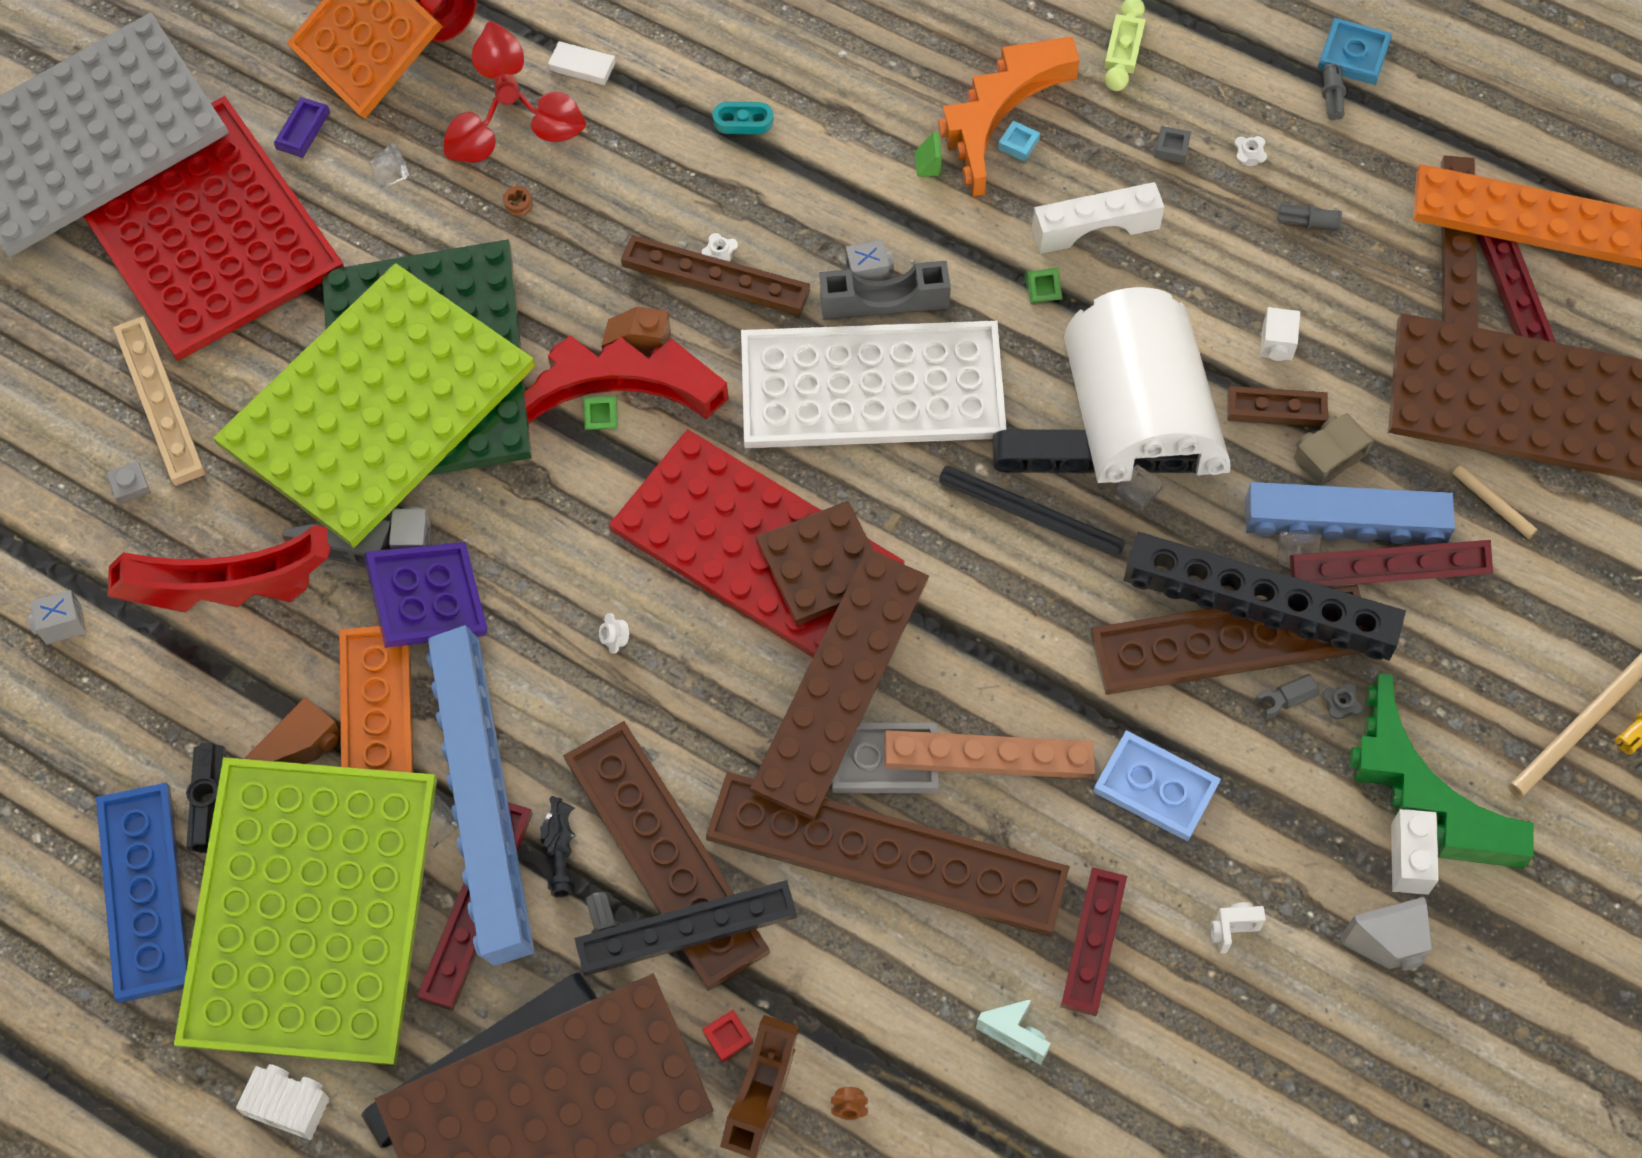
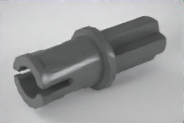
(1333, 91)
(1309, 216)
(600, 912)

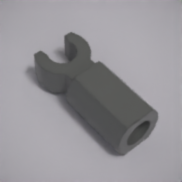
(1288, 695)

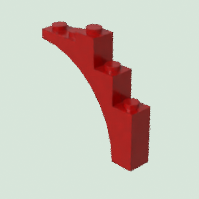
(621, 367)
(181, 583)

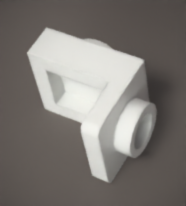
(1238, 918)

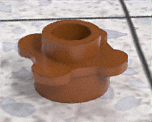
(849, 1103)

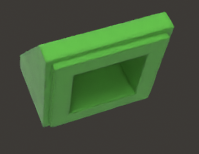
(929, 156)
(1043, 285)
(600, 412)

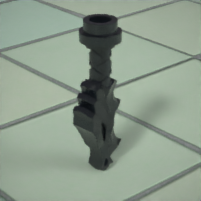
(556, 841)

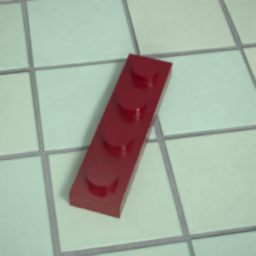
(1094, 942)

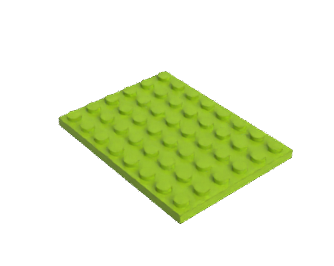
(374, 404)
(307, 912)

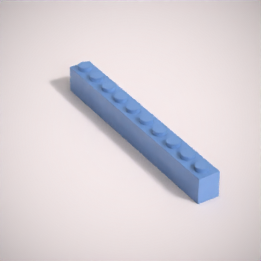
(479, 798)

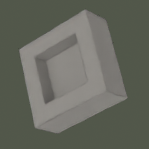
(128, 482)

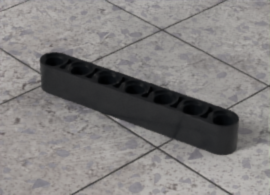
(1066, 453)
(558, 999)

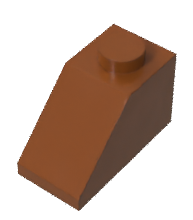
(639, 327)

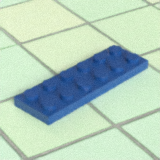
(142, 892)

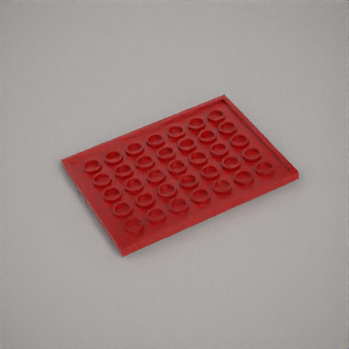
(213, 240)

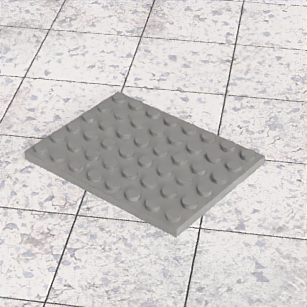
(96, 130)

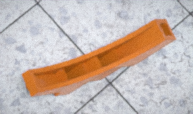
(1019, 75)

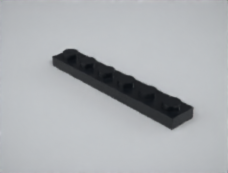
(685, 928)

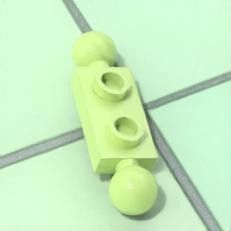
(1124, 44)

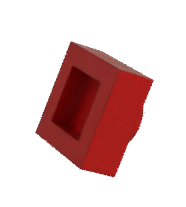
(727, 1036)

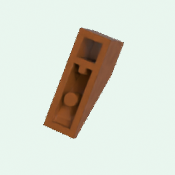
(299, 736)

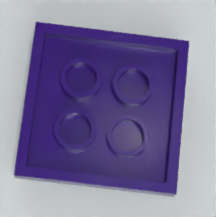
(424, 592)

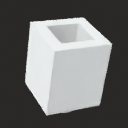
(1280, 334)

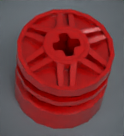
(451, 14)

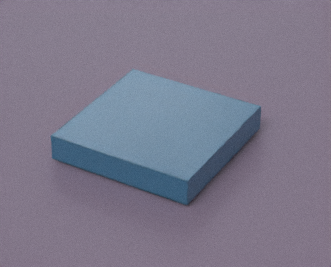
(1357, 50)

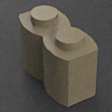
(1333, 448)

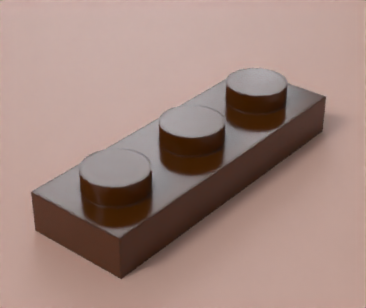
(1277, 406)

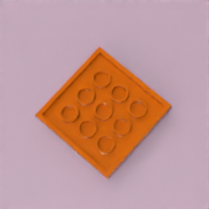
(363, 45)

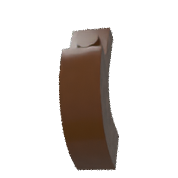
(762, 1087)

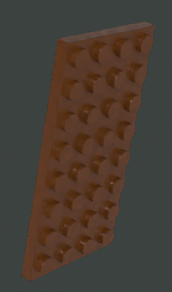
(1517, 396)
(559, 1090)

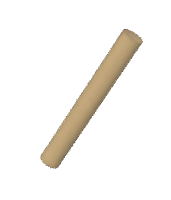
(1494, 501)

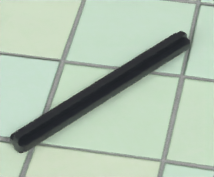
(1032, 511)

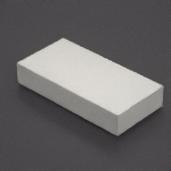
(581, 63)

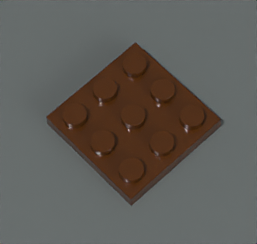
(815, 560)

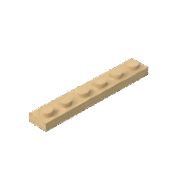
(159, 401)

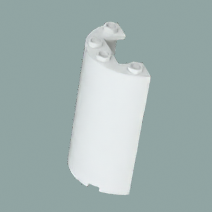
(1142, 384)

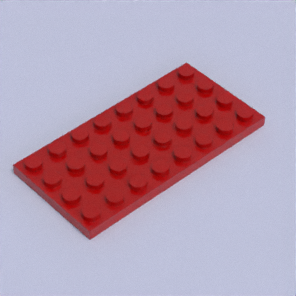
(703, 522)

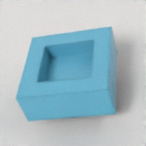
(1019, 141)

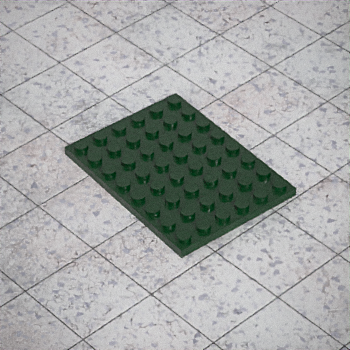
(483, 285)

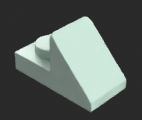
(1004, 1026)

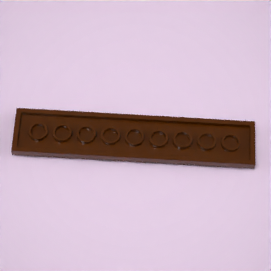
(894, 857)

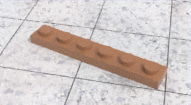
(988, 754)

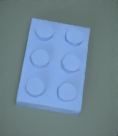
(1156, 785)

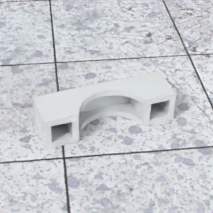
(1062, 223)

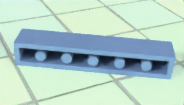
(1350, 513)

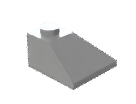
(1392, 935)

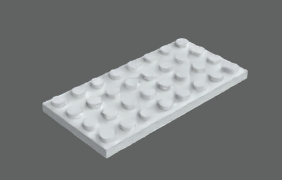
(872, 384)

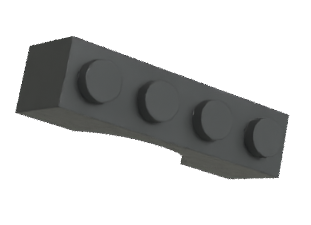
(919, 289)

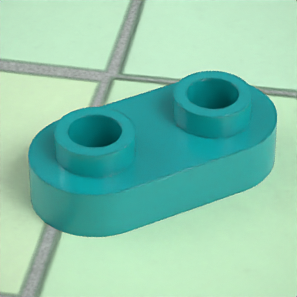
(743, 117)

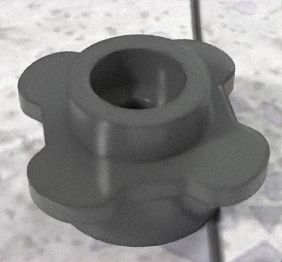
(1336, 708)

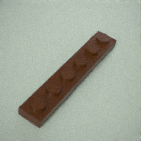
(716, 275)

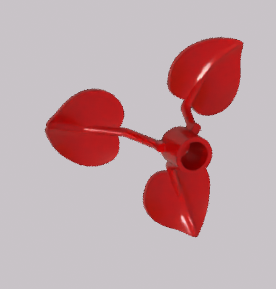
(501, 56)

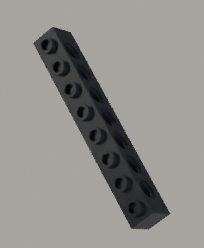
(1280, 589)

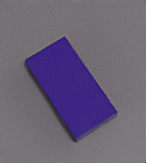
(301, 127)

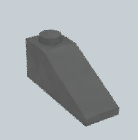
(340, 551)

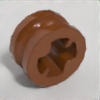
(512, 195)

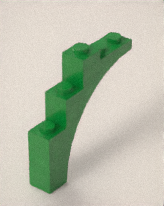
(1463, 827)

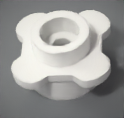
(1250, 157)
(717, 241)
(613, 633)

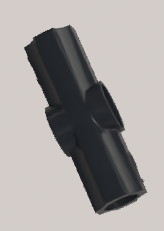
(204, 780)

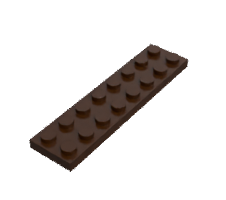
(1199, 647)
(839, 684)
(659, 844)

